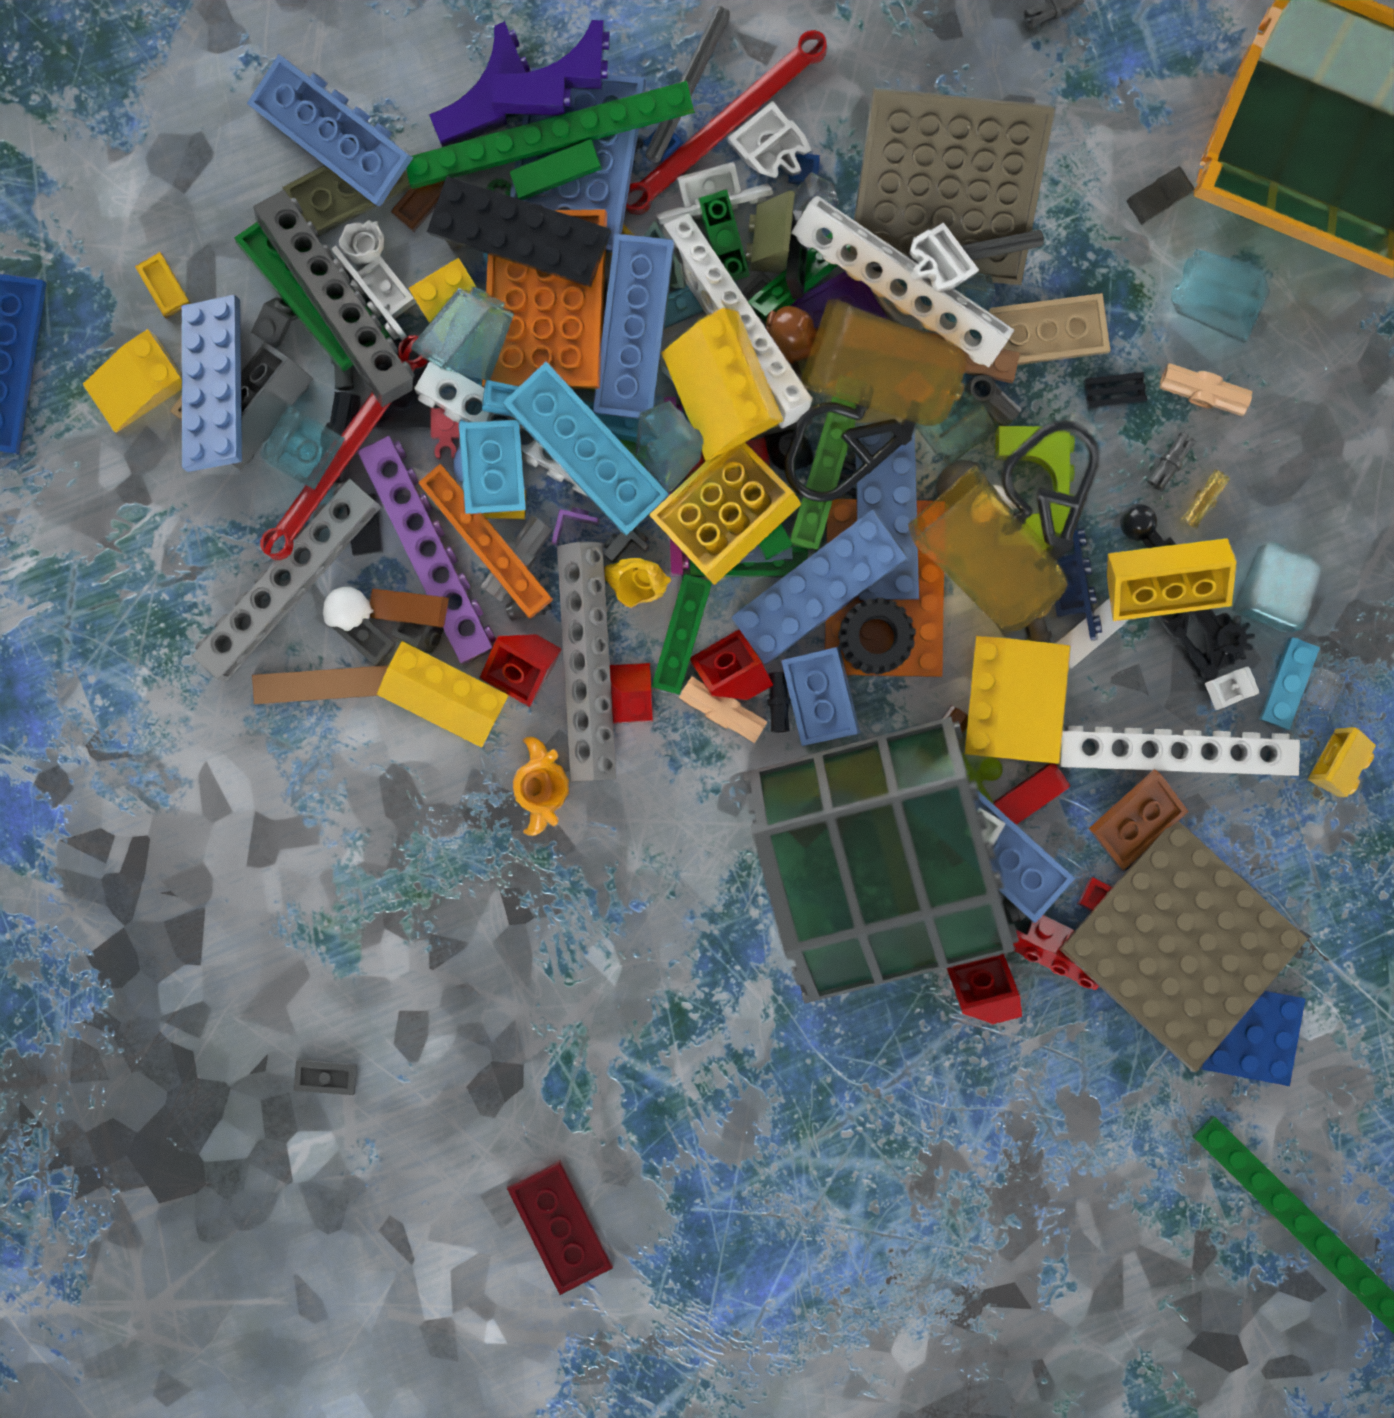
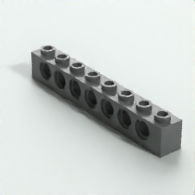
(281, 210)

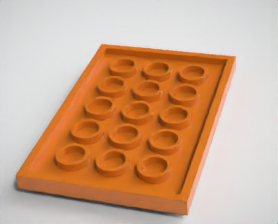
(551, 319)
(926, 612)

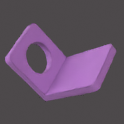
(575, 514)

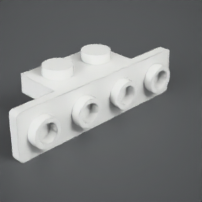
(708, 182)
(382, 287)

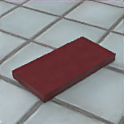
(560, 1227)

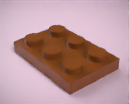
(1138, 819)

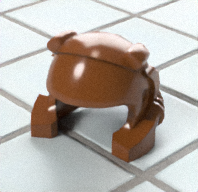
(792, 332)

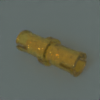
(1205, 498)

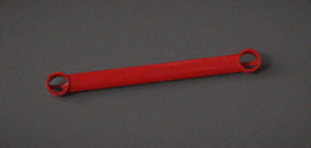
(726, 121)
(354, 437)

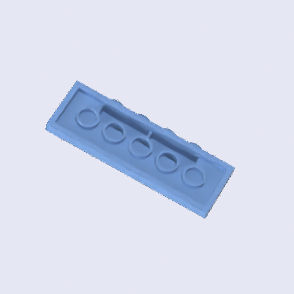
(330, 129)

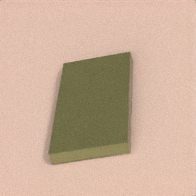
(331, 200)

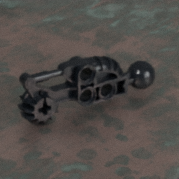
(1140, 524)

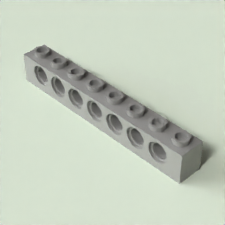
(283, 598)
(586, 661)

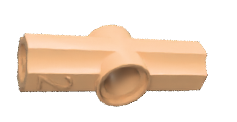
(1205, 389)
(723, 710)

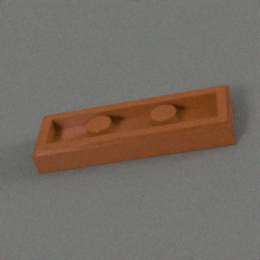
(408, 607)

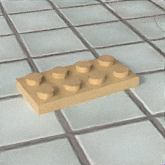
(1056, 328)

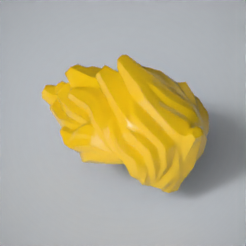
(636, 581)

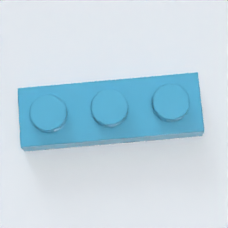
(1289, 683)

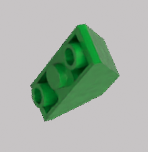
(723, 233)

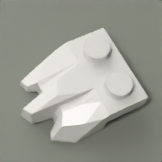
(770, 142)
(941, 259)

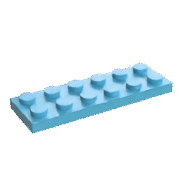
(585, 448)

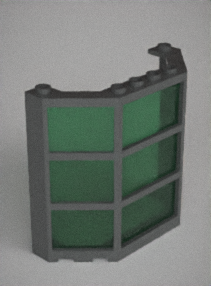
(877, 861)

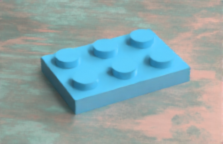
(492, 466)

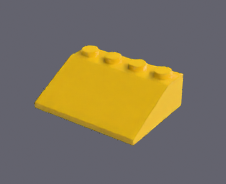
(721, 382)
(725, 510)
(1017, 699)

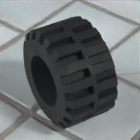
(895, 618)

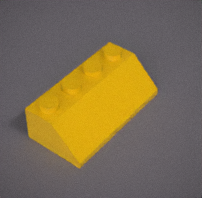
(1171, 579)
(441, 694)

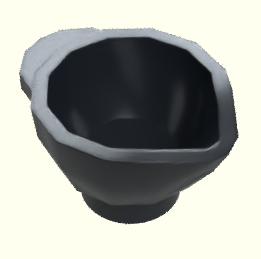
(778, 445)

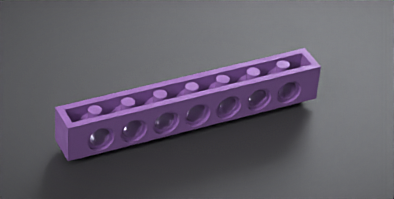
(375, 459)

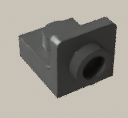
(420, 636)

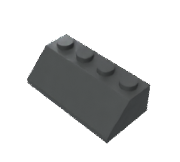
(267, 388)

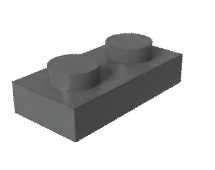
(368, 641)
(325, 1077)

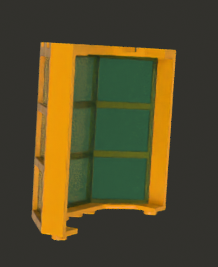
(1312, 130)

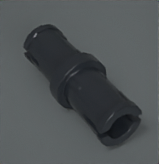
(779, 703)

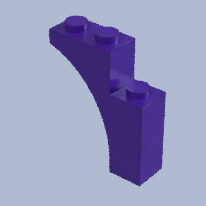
(549, 88)
(474, 111)

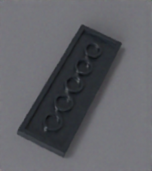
(519, 231)

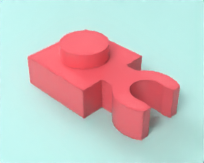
(444, 430)

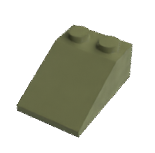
(771, 234)

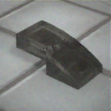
(1160, 195)

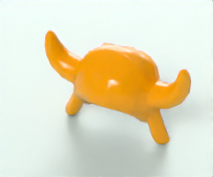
(540, 786)

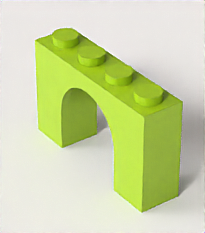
(1051, 455)

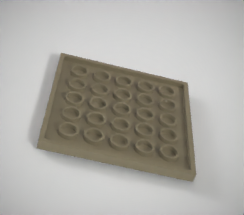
(954, 164)
(1183, 945)

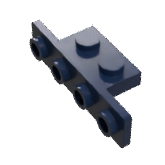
(1078, 595)

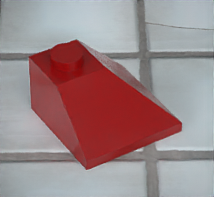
(520, 665)
(731, 668)
(631, 693)
(986, 989)

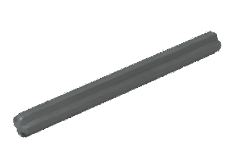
(692, 76)
(995, 246)

